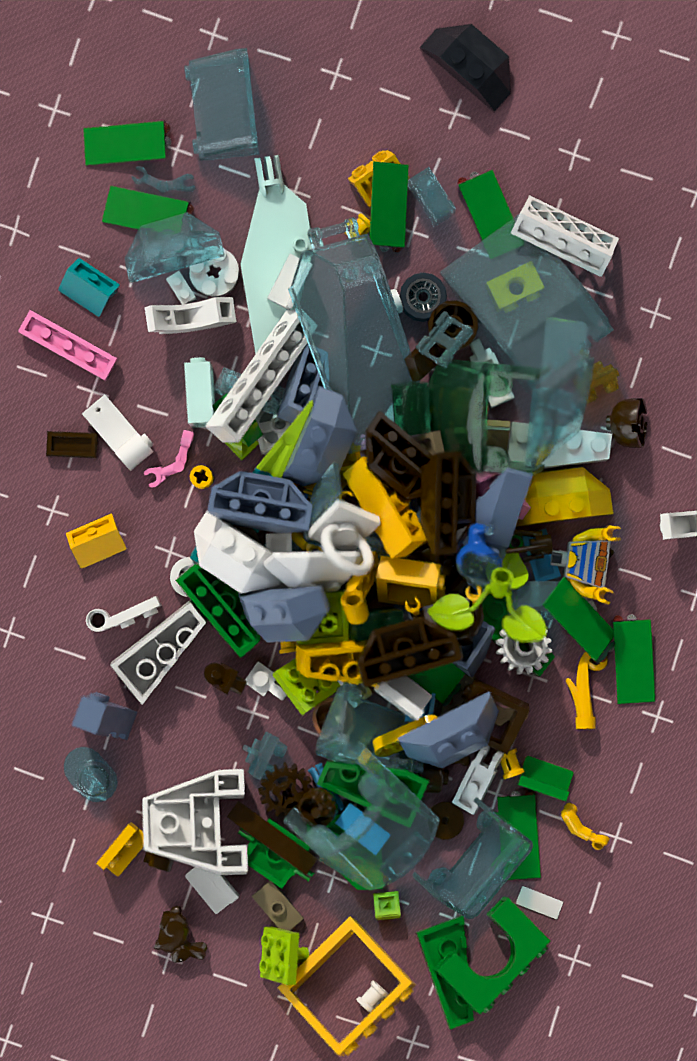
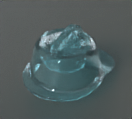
(90, 774)

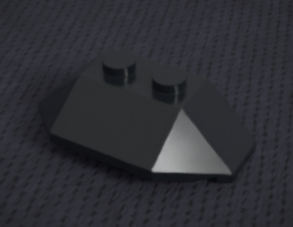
(472, 62)

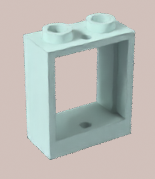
(199, 391)

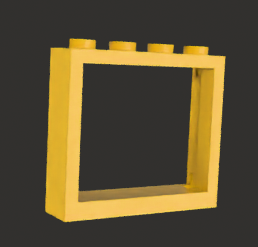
(383, 1010)

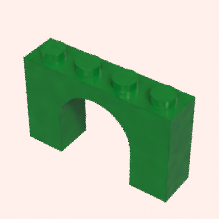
(525, 944)

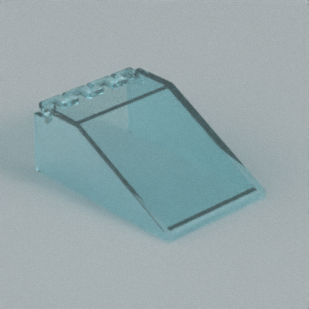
(515, 290)

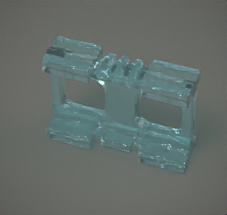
(437, 336)

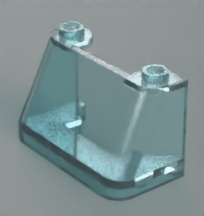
(223, 105)
(356, 721)

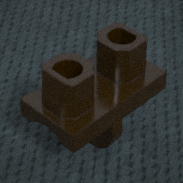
(224, 678)

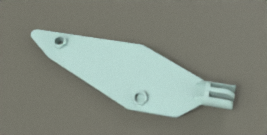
(275, 231)

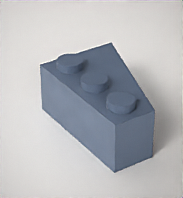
(300, 386)
(104, 717)

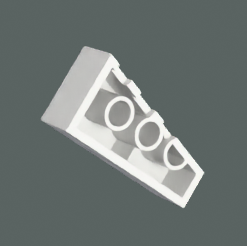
(581, 449)

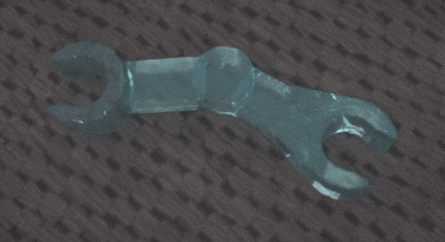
(164, 186)

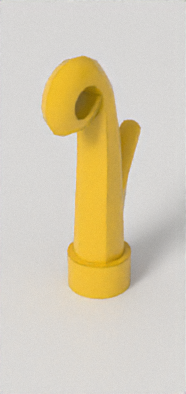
(581, 692)

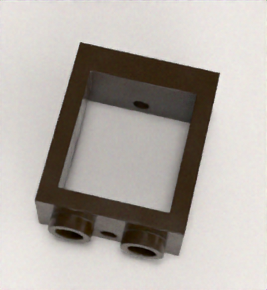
(516, 721)

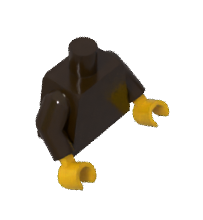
(465, 636)

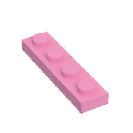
(67, 345)

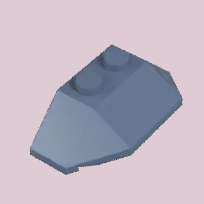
(322, 440)
(260, 503)
(285, 612)
(453, 733)

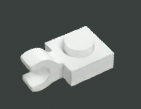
(263, 681)

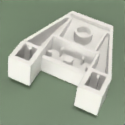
(186, 823)

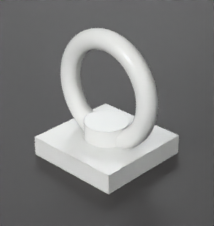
(346, 530)

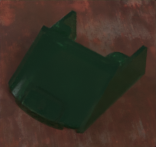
(461, 410)

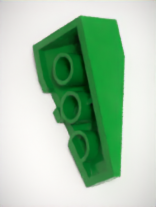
(345, 778)

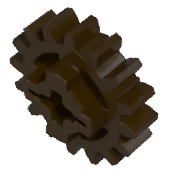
(280, 780)

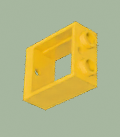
(404, 579)

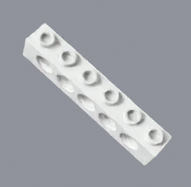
(259, 379)

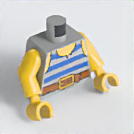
(587, 562)

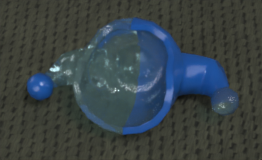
(476, 559)

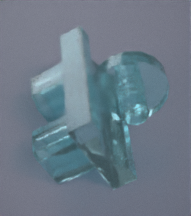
(261, 752)

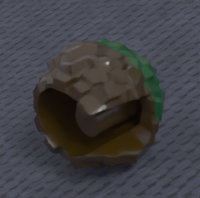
(317, 807)

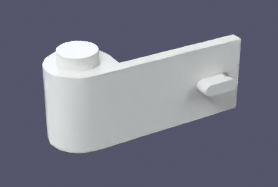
(118, 432)

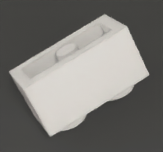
(181, 288)

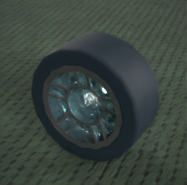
(417, 285)

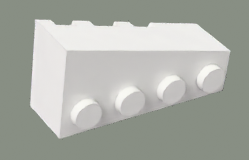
(155, 653)

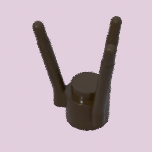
(538, 546)

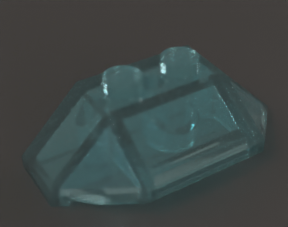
(171, 246)

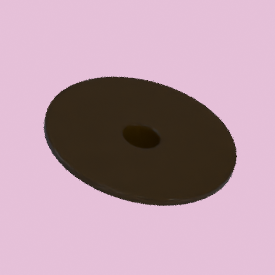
(450, 820)

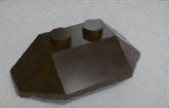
(395, 457)
(447, 501)
(406, 650)

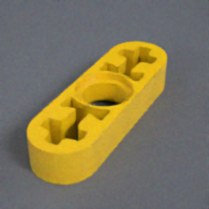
(389, 744)

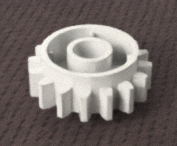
(521, 659)

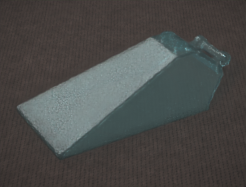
(351, 323)

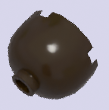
(459, 311)
(628, 423)

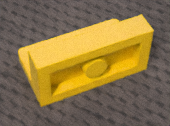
(95, 541)

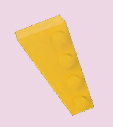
(398, 525)
(331, 660)

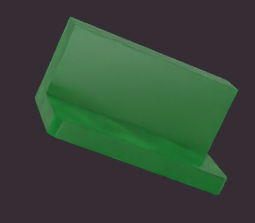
(545, 778)

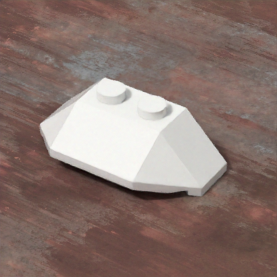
(233, 555)
(311, 569)

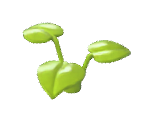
(521, 625)

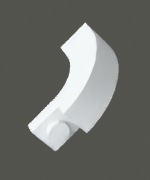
(190, 317)

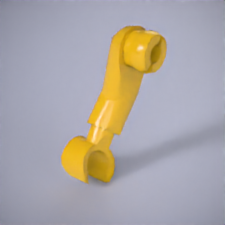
(576, 828)

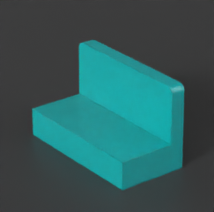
(88, 286)

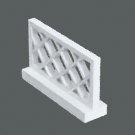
(554, 237)

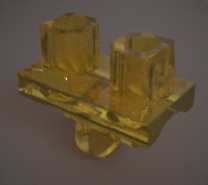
(603, 375)

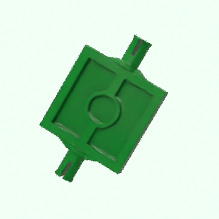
(268, 862)

